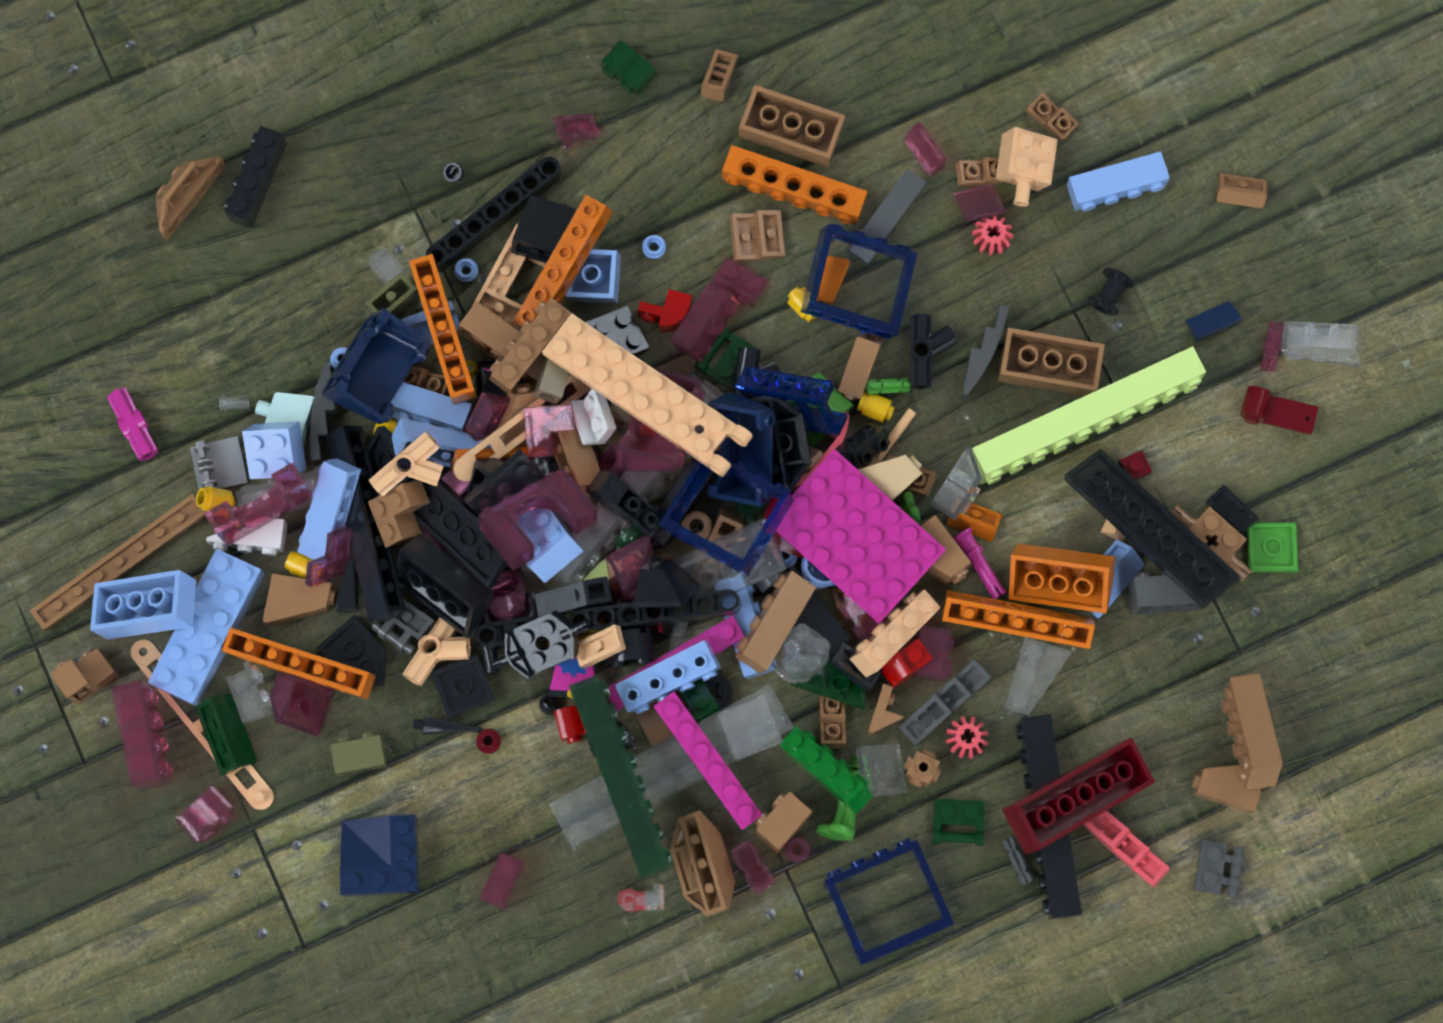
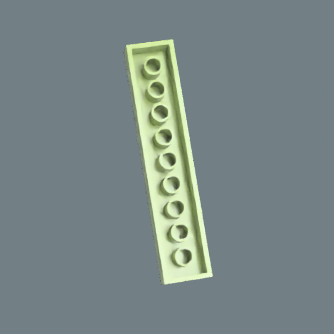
(1088, 415)

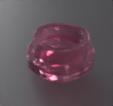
(805, 849)

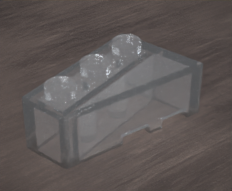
(1322, 342)
(1032, 675)

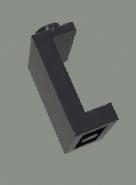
(541, 228)

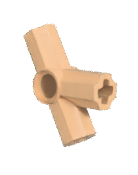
(420, 469)
(447, 649)

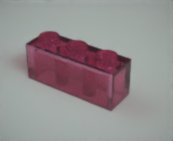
(704, 321)

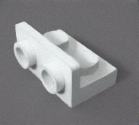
(593, 419)

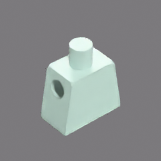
(288, 408)

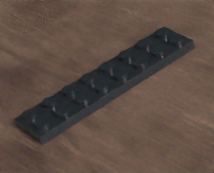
(445, 516)
(1152, 528)

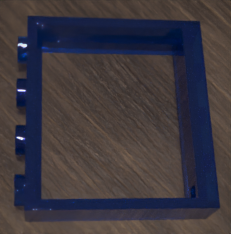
(847, 318)
(689, 491)
(879, 858)

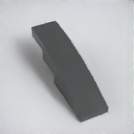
(890, 212)
(980, 358)
(321, 409)
(945, 702)

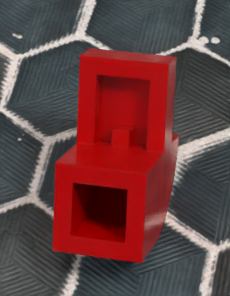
(671, 315)
(906, 663)

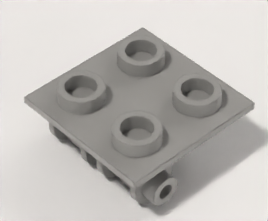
(219, 463)

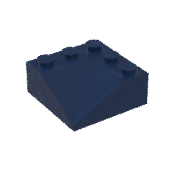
(380, 856)

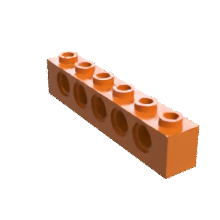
(739, 159)
(566, 258)
(442, 329)
(1018, 619)
(298, 663)

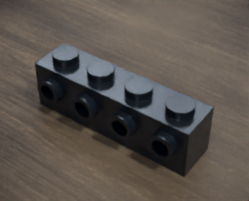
(255, 177)

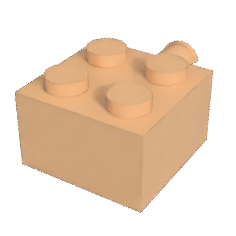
(1026, 161)

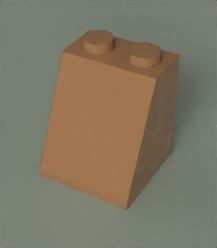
(953, 563)

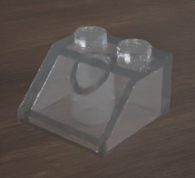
(959, 486)

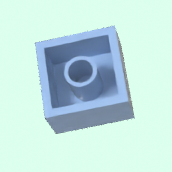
(597, 278)
(272, 448)

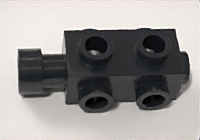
(864, 444)

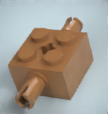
(1224, 537)

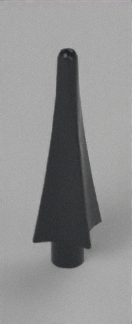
(433, 725)

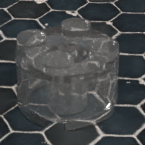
(801, 655)

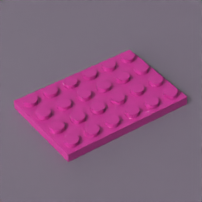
(858, 536)

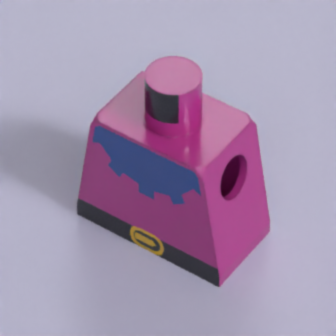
(567, 674)

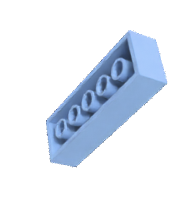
(197, 651)

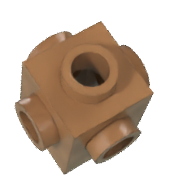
(920, 778)

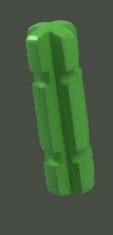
(888, 386)

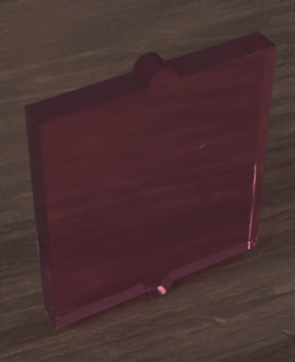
(979, 202)

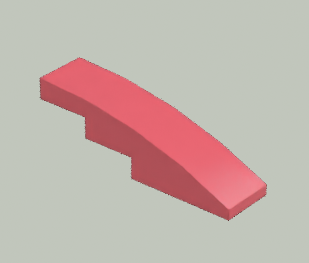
(1128, 848)

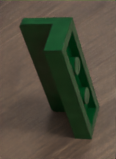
(225, 733)

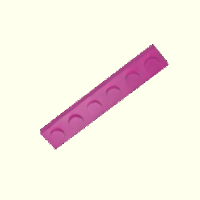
(719, 637)
(707, 760)

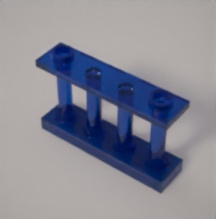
(796, 388)

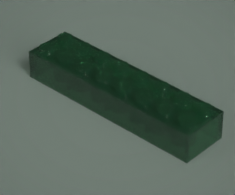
(618, 773)

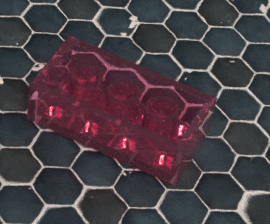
(142, 735)

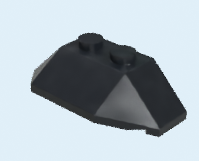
(790, 442)

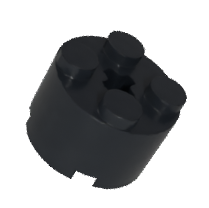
(638, 648)

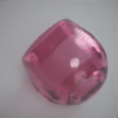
(512, 601)

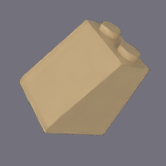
(893, 474)

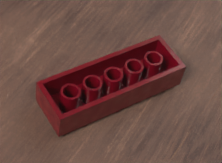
(1078, 796)

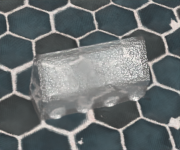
(717, 576)

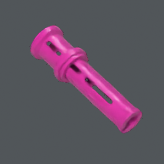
(974, 554)

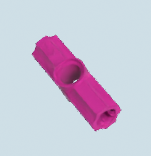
(132, 424)

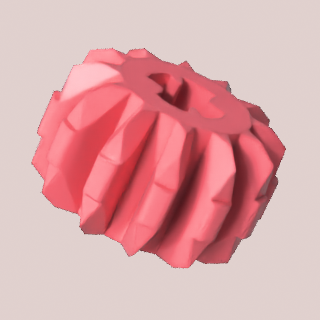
(997, 242)
(959, 732)

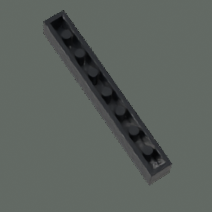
(372, 560)
(1055, 859)

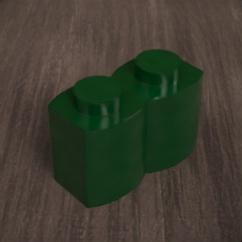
(628, 68)

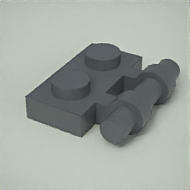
(412, 621)
(1211, 866)

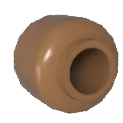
(698, 519)

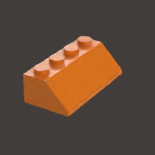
(1061, 578)

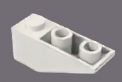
(267, 539)

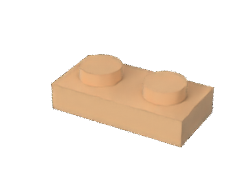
(600, 646)

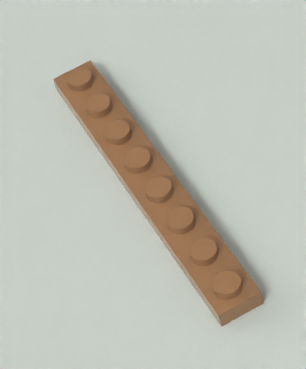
(118, 562)

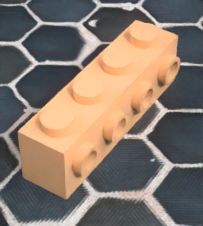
(892, 635)

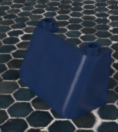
(376, 366)
(757, 453)

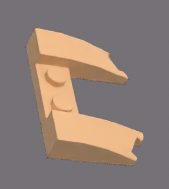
(501, 280)

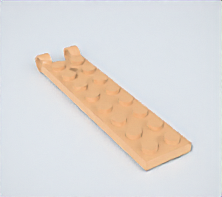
(643, 392)

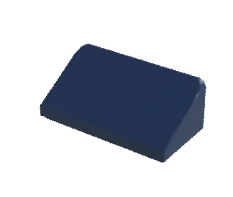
(1213, 321)

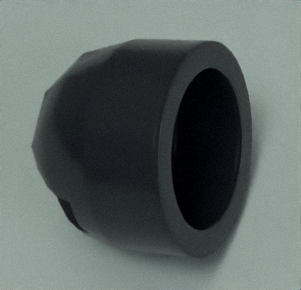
(450, 169)
(545, 708)

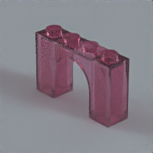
(554, 492)
(237, 522)

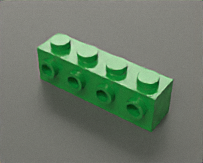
(826, 770)

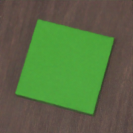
(1272, 547)

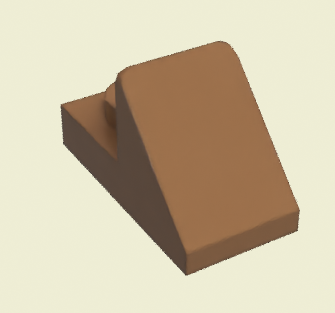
(881, 718)

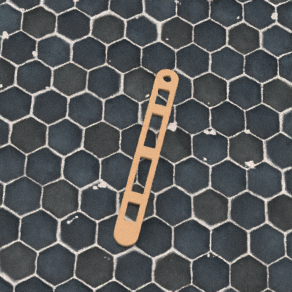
(464, 465)
(258, 795)

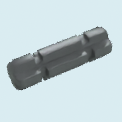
(1018, 860)

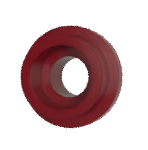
(491, 748)

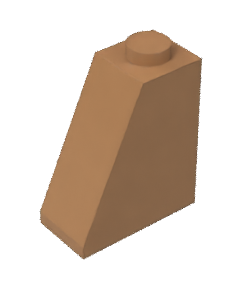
(860, 365)
(519, 398)
(293, 599)
(1225, 788)

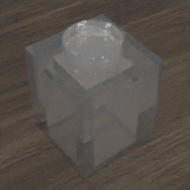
(385, 266)

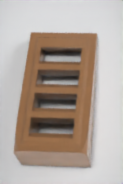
(715, 89)

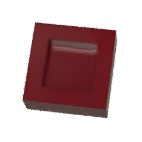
(1136, 465)

